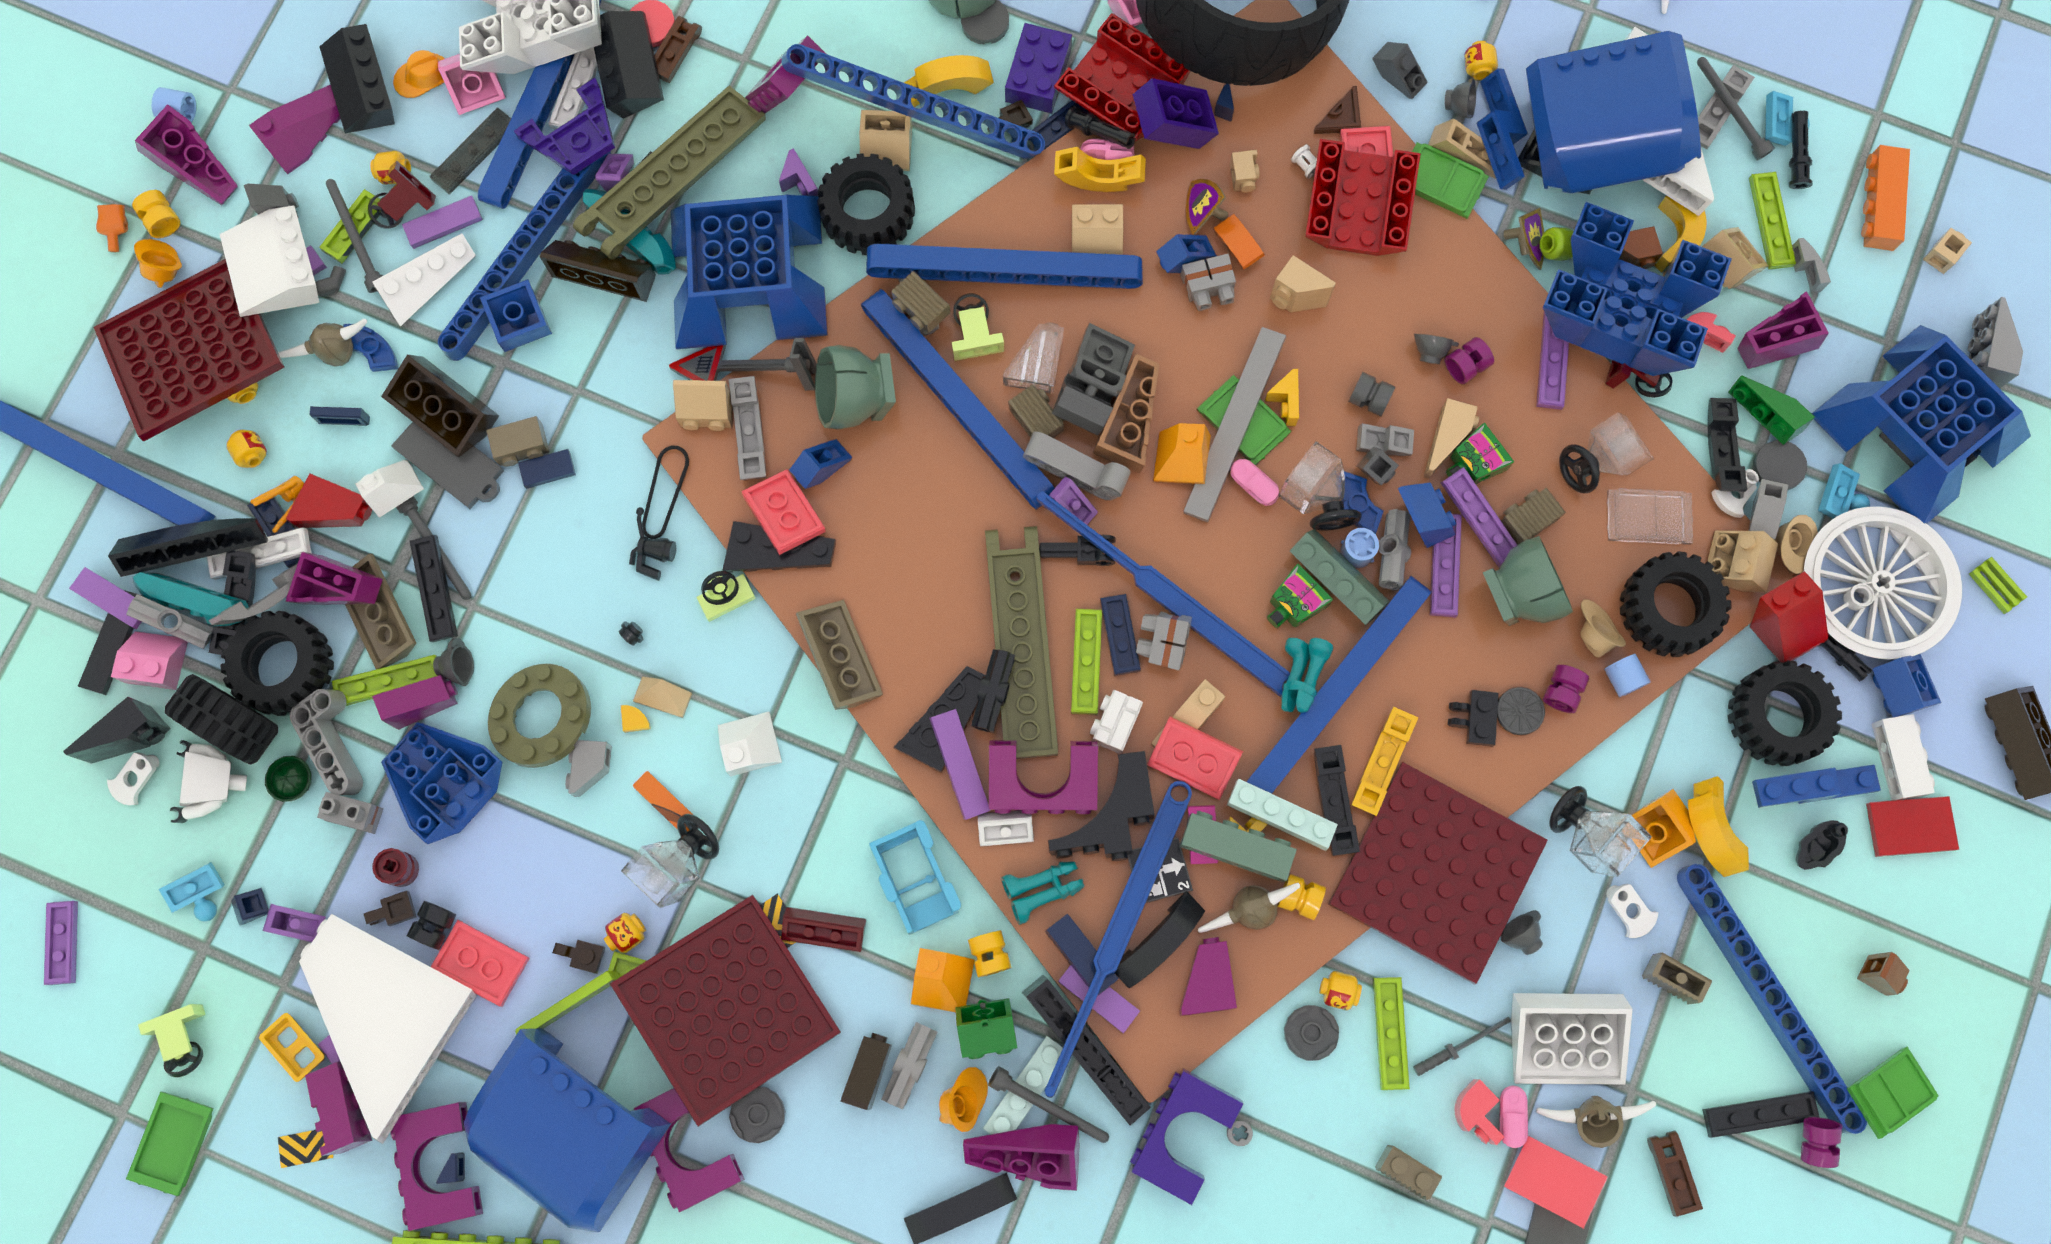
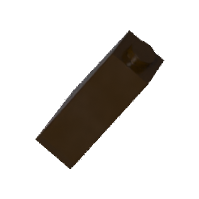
(867, 1072)

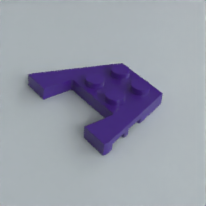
(578, 140)

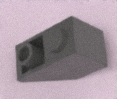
(1400, 68)

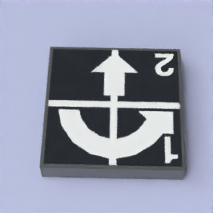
(1173, 875)

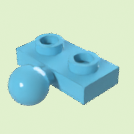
(1778, 118)
(1840, 491)
(193, 888)

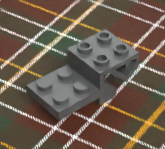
(1094, 379)

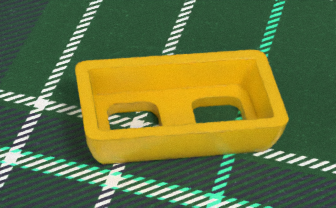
(287, 1055)

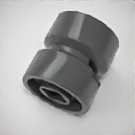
(1372, 394)

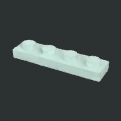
(1282, 814)
(1034, 1077)

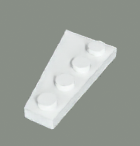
(417, 281)

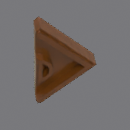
(1342, 115)

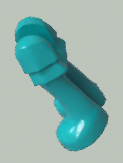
(1294, 690)
(1024, 906)

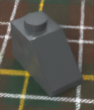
(269, 197)

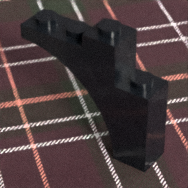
(1110, 829)

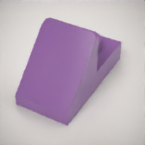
(614, 170)
(796, 175)
(1073, 500)
(292, 923)

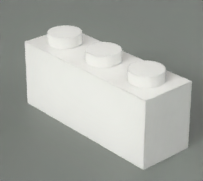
(1903, 757)

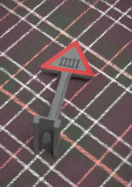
(708, 362)

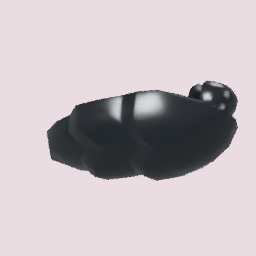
(1821, 845)

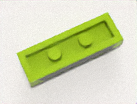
(338, 242)

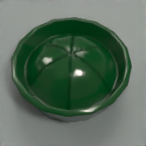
(288, 778)

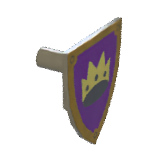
(1202, 202)
(1529, 236)

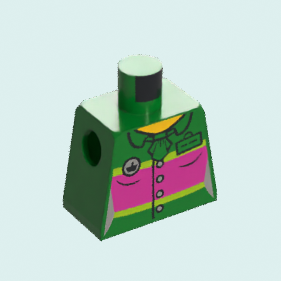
(1481, 456)
(1298, 599)

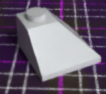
(389, 486)
(748, 744)

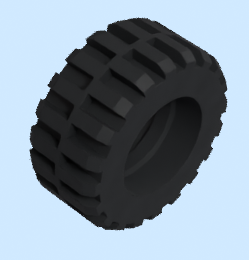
(860, 175)
(1702, 586)
(254, 640)
(1812, 695)
(221, 719)

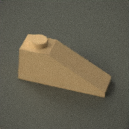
(1461, 143)
(1453, 427)
(1198, 707)

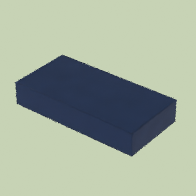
(339, 416)
(546, 468)

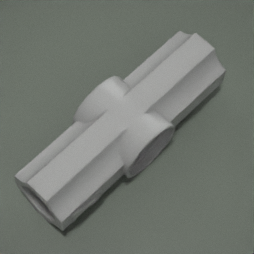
(1394, 549)
(155, 613)
(909, 1065)

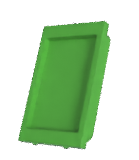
(1448, 180)
(1265, 428)
(1893, 1093)
(170, 1144)

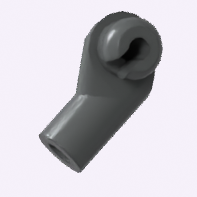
(332, 284)

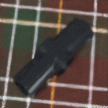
(993, 690)

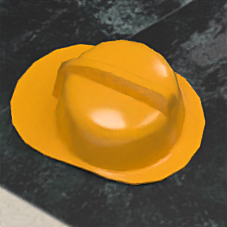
(418, 74)
(157, 261)
(964, 1100)

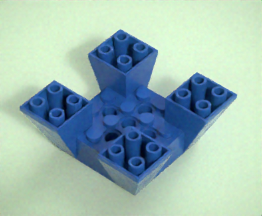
(768, 278)
(1627, 309)
(1934, 413)

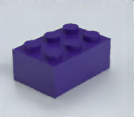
(1037, 67)
(1175, 113)

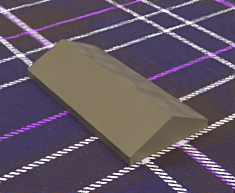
(382, 623)
(839, 655)

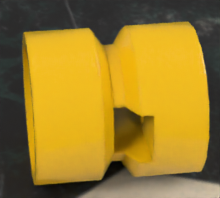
(156, 214)
(1305, 899)
(986, 944)

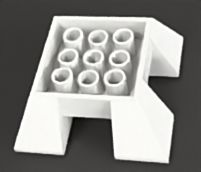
(528, 34)

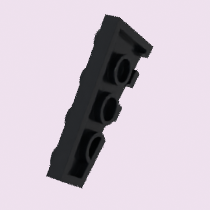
(752, 550)
(921, 741)

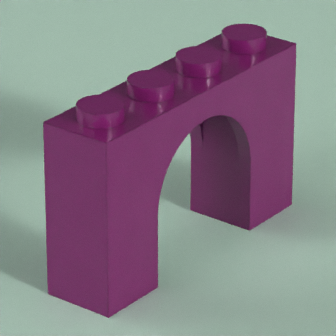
(777, 82)
(1076, 794)
(687, 1185)
(423, 1204)

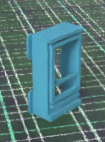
(930, 909)

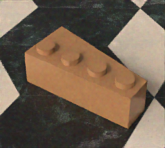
(1128, 426)

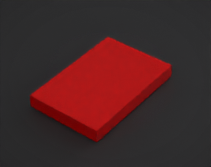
(1912, 826)

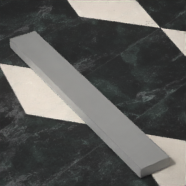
(1235, 423)

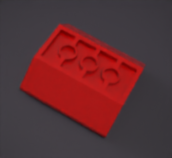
(1115, 70)
(1362, 200)

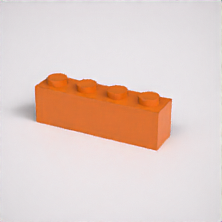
(1886, 197)

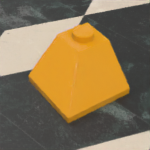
(1182, 454)
(1669, 826)
(941, 980)

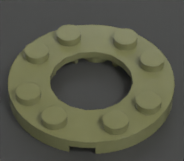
(560, 741)

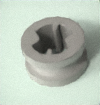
(1241, 1142)

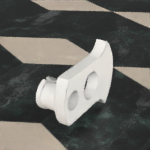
(1732, 505)
(144, 767)
(1643, 921)

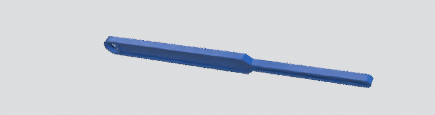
(1181, 603)
(1125, 917)

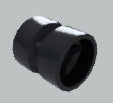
(436, 916)

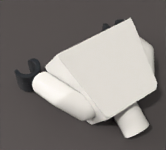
(205, 781)

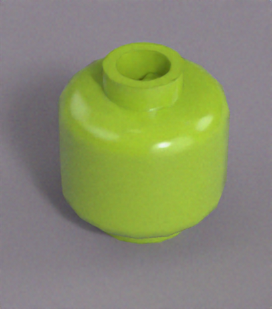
(1556, 244)

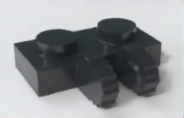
(1481, 717)

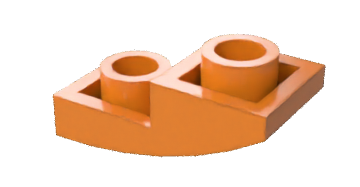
(1238, 241)

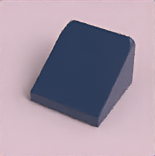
(1224, 105)
(249, 906)
(453, 1170)

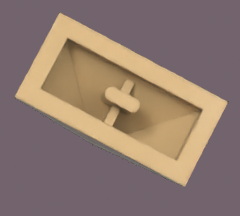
(662, 696)

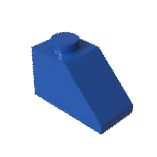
(1184, 250)
(819, 463)

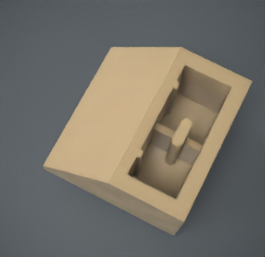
(886, 135)
(1743, 559)

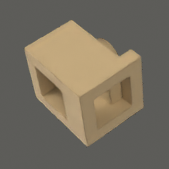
(1244, 170)
(1947, 250)

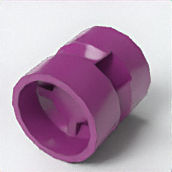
(1471, 359)
(1566, 688)
(1821, 1142)

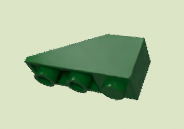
(1774, 410)

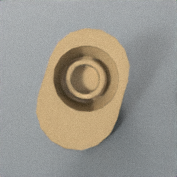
(1794, 541)
(1599, 631)

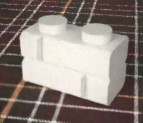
(1116, 722)

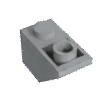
(1768, 507)
(589, 765)

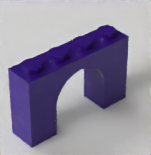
(1187, 1095)

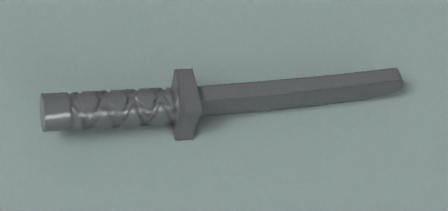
(1451, 1052)

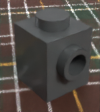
(1378, 466)

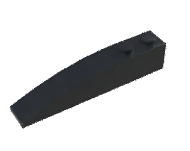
(184, 544)
(1088, 1050)

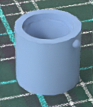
(179, 100)
(1360, 547)
(1627, 675)

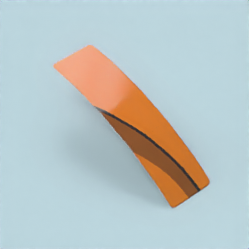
(661, 798)

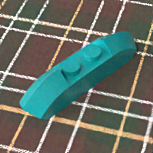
(645, 245)
(181, 594)

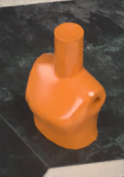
(112, 223)

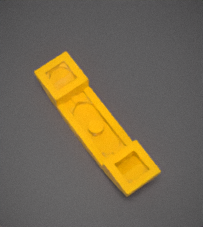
(1383, 761)

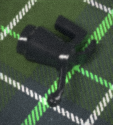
(658, 549)

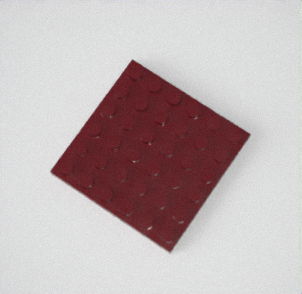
(185, 351)
(1438, 873)
(725, 1010)

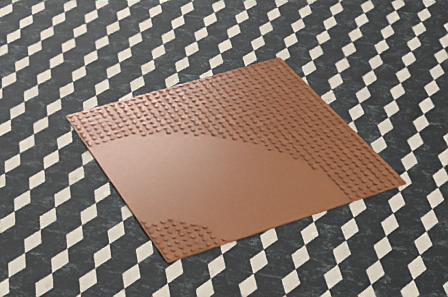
(924, 492)

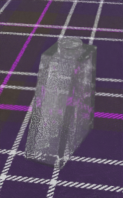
(1037, 360)

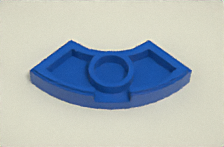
(375, 349)
(1357, 499)

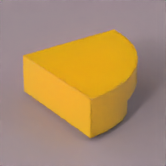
(633, 719)

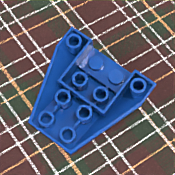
(440, 780)

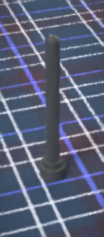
(1760, 145)
(371, 274)
(409, 509)
(1003, 1081)

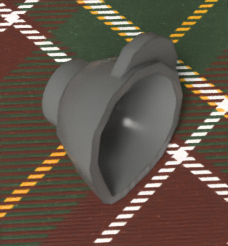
(1462, 99)
(1433, 347)
(455, 663)
(1524, 932)

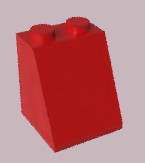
(1791, 618)

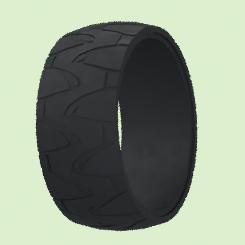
(1238, 48)

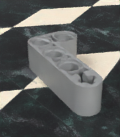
(1088, 474)
(342, 775)

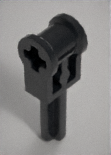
(1082, 550)

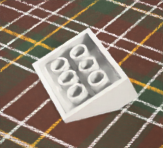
(269, 263)
(1570, 1038)

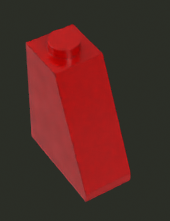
(327, 505)

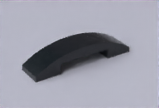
(1724, 446)
(240, 583)
(1335, 799)
(1161, 941)
(960, 1209)

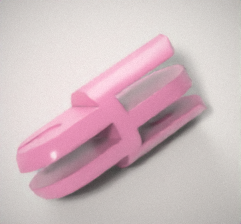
(1105, 149)
(1255, 482)
(1513, 1116)

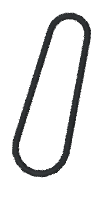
(675, 495)

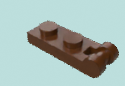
(675, 47)
(1675, 1174)

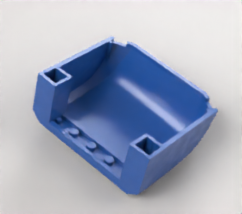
(1614, 113)
(559, 1133)

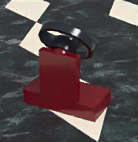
(401, 197)
(1620, 372)

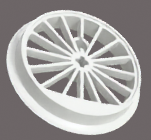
(1925, 550)

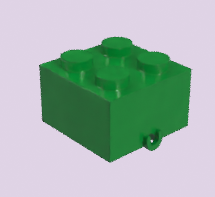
(985, 1028)

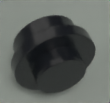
(631, 633)

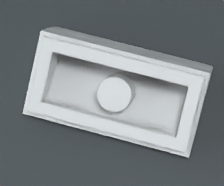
(1005, 828)

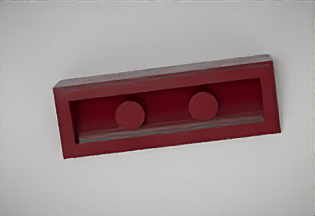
(823, 929)

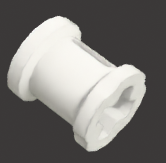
(1299, 158)

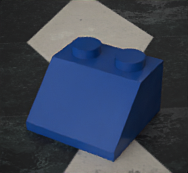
(515, 315)
(1427, 512)
(1905, 685)

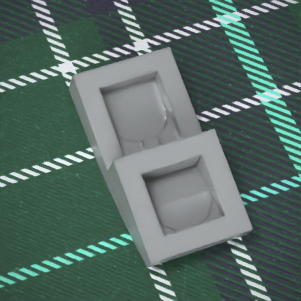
(1810, 261)
(1390, 440)

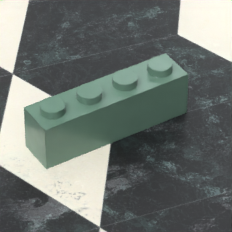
(1339, 576)
(1238, 847)

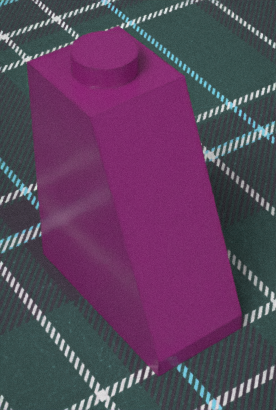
(415, 701)
(1210, 980)

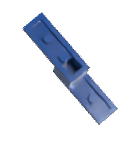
(1502, 129)
(1816, 785)

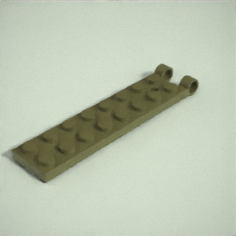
(670, 170)
(1022, 631)

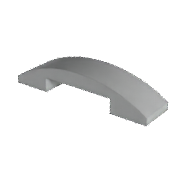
(1715, 111)
(748, 428)
(239, 613)

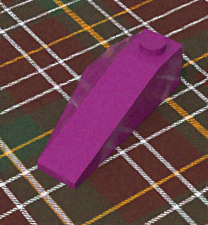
(297, 127)
(179, 149)
(1039, 1153)

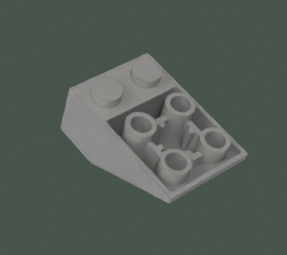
(1996, 343)

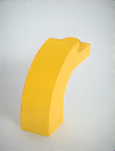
(951, 73)
(1096, 174)
(1688, 226)
(1713, 830)

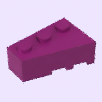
(1784, 335)
(328, 582)
(338, 1110)

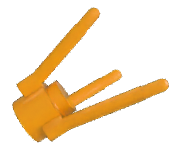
(288, 491)

